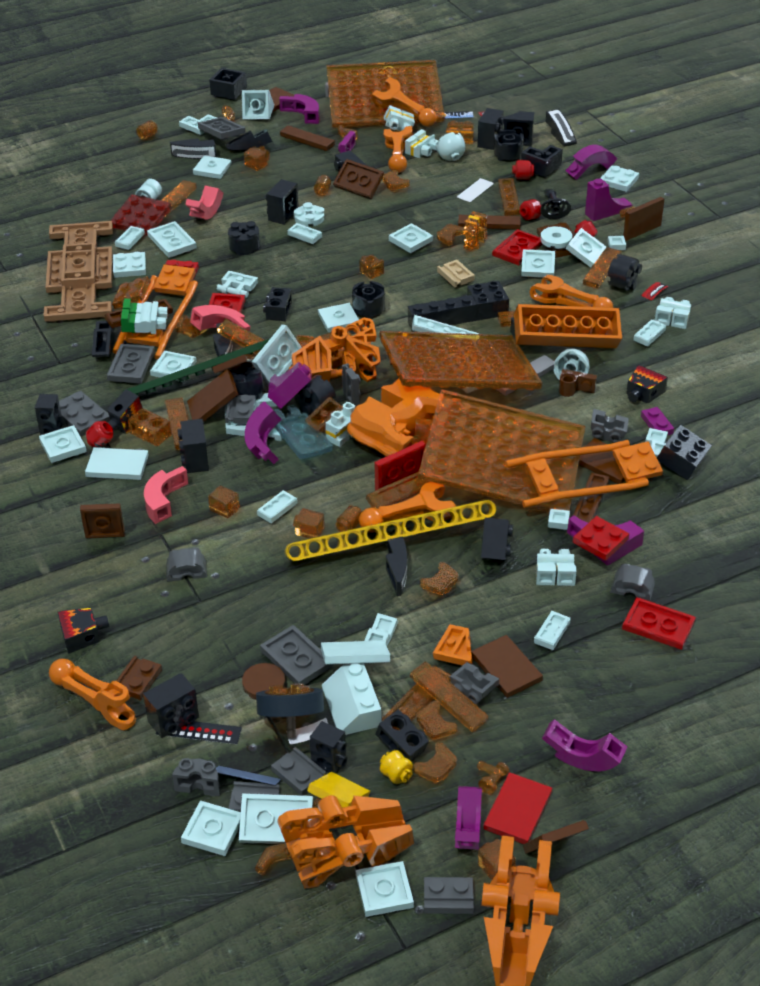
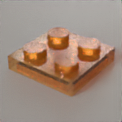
(133, 290)

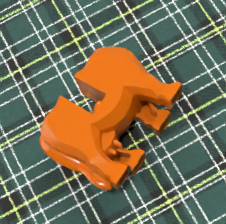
(391, 423)

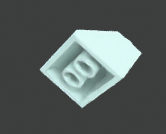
(352, 699)

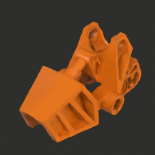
(327, 355)
(313, 847)
(517, 952)

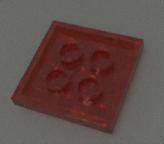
(140, 213)

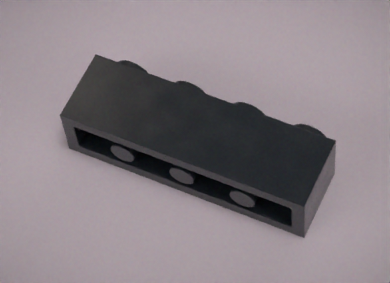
(448, 311)

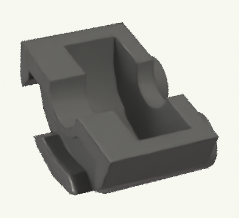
(608, 428)
(184, 563)
(634, 580)
(473, 683)
(196, 774)

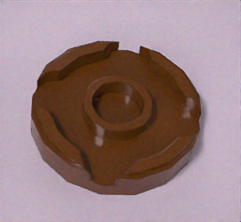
(260, 677)

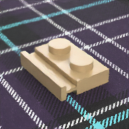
(456, 273)

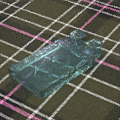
(301, 436)

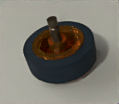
(289, 702)

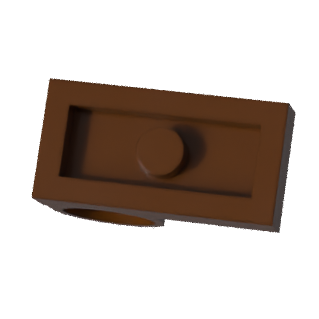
(573, 380)

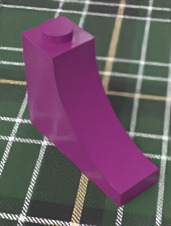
(599, 201)
(287, 385)
(635, 537)

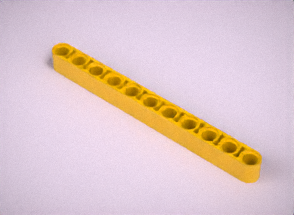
(400, 530)

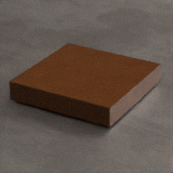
(102, 520)

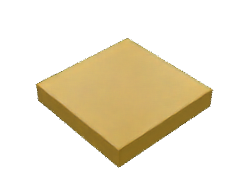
(337, 786)

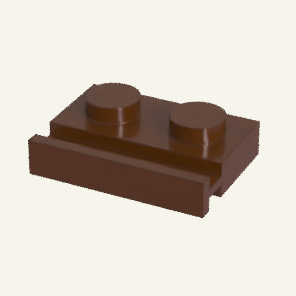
(139, 676)

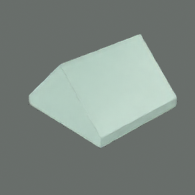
(257, 104)

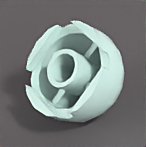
(451, 146)
(571, 360)

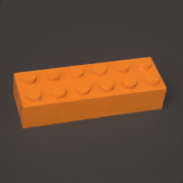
(567, 326)

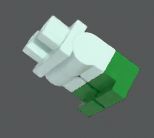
(142, 317)

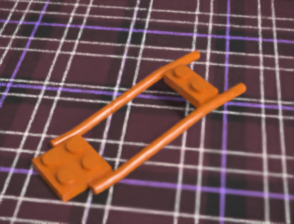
(171, 280)
(634, 461)

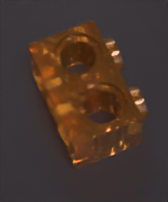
(149, 427)

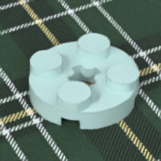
(309, 214)

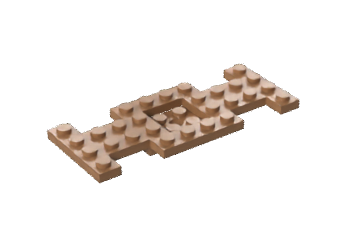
(74, 271)

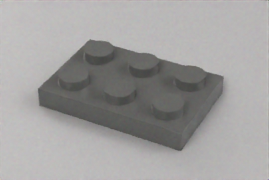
(221, 128)
(130, 363)
(81, 412)
(295, 655)

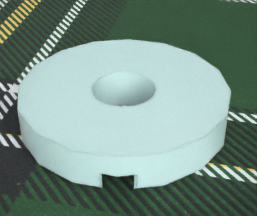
(556, 236)

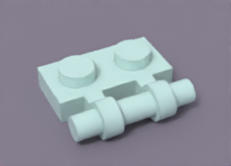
(241, 283)

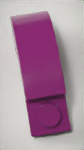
(302, 104)
(588, 156)
(258, 429)
(583, 753)
(468, 817)

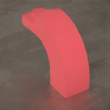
(208, 204)
(209, 315)
(158, 488)

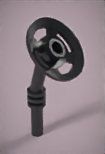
(555, 206)

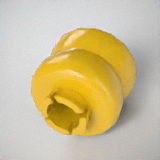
(396, 767)

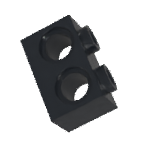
(278, 304)
(48, 413)
(399, 739)
(328, 747)

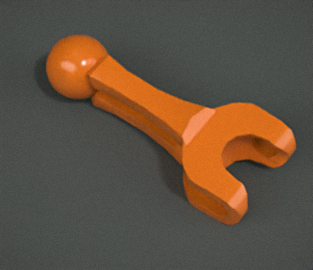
(397, 99)
(396, 141)
(560, 293)
(422, 503)
(105, 697)

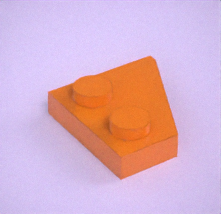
(454, 646)

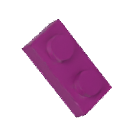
(348, 142)
(656, 420)

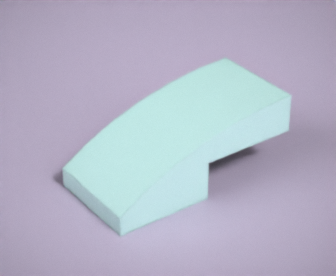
(382, 629)

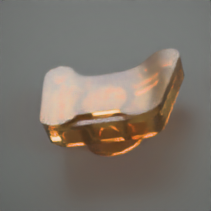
(394, 182)
(448, 233)
(187, 328)
(442, 581)
(432, 722)
(438, 766)

